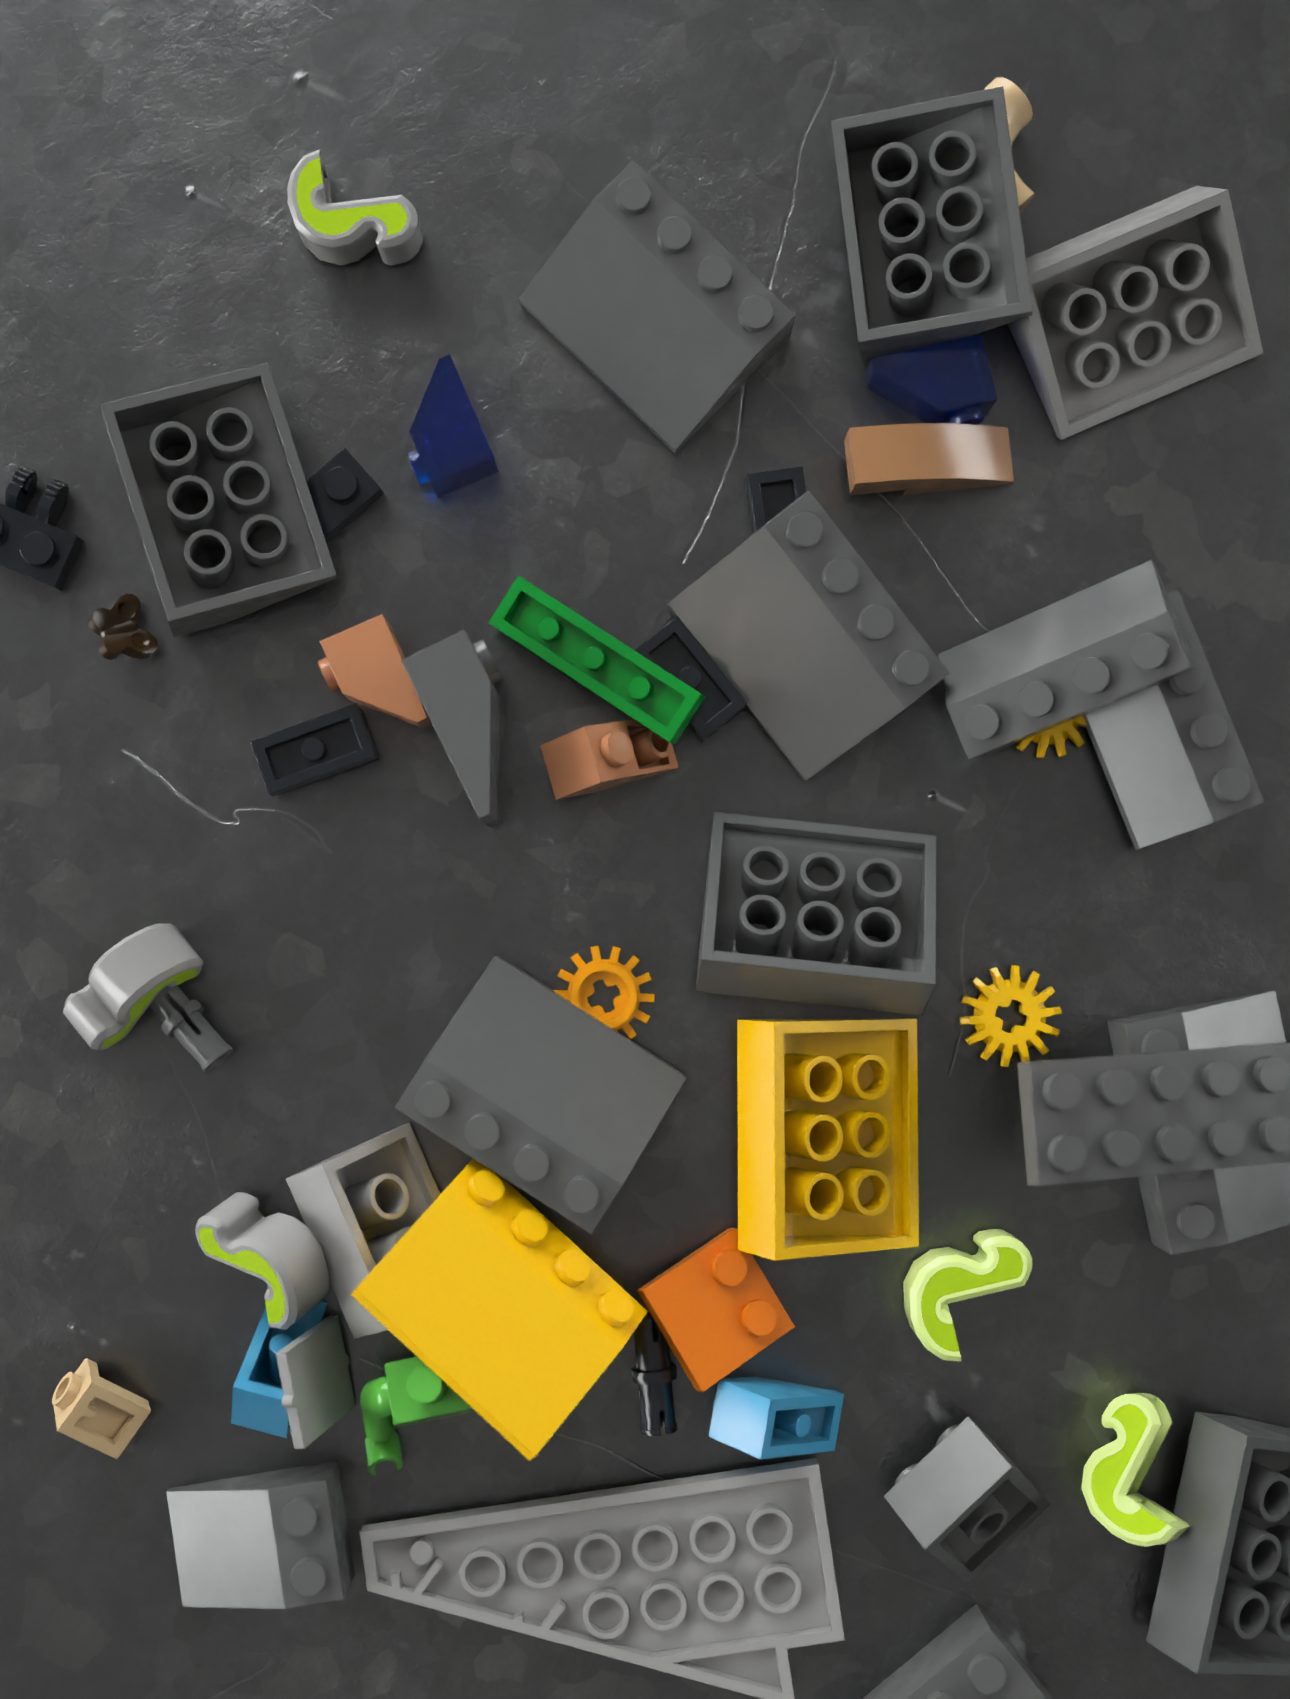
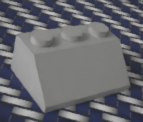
(362, 1208)

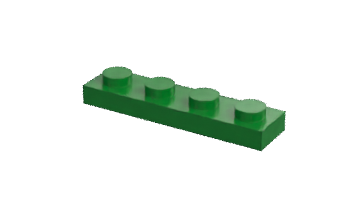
(597, 660)

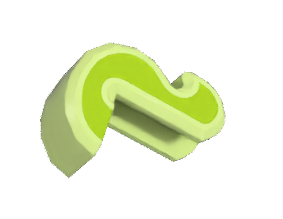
(954, 1276)
(1120, 1467)

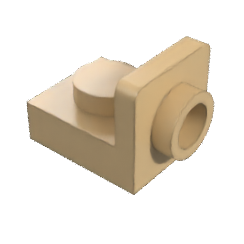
(97, 1410)

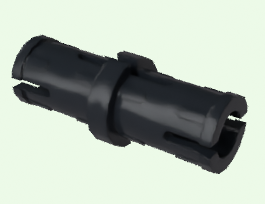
(654, 1379)

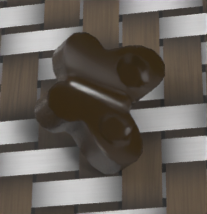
(120, 631)

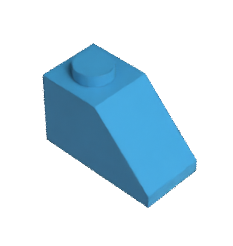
(258, 1385)
(775, 1417)

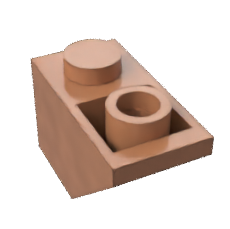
(605, 757)

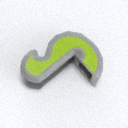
(349, 229)
(128, 981)
(270, 1248)

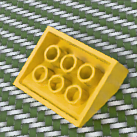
(827, 1136)
(501, 1306)

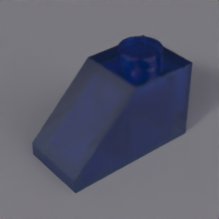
(937, 381)
(448, 435)

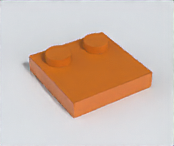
(715, 1309)

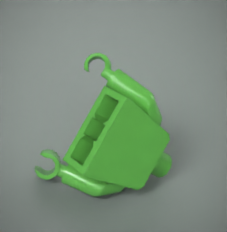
(403, 1398)

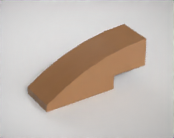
(927, 457)

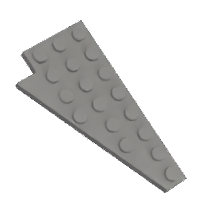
(660, 1574)

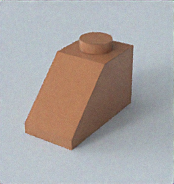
(370, 671)

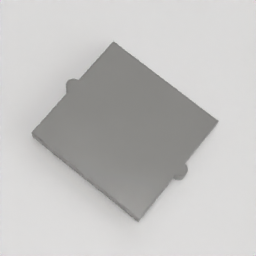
(315, 1381)

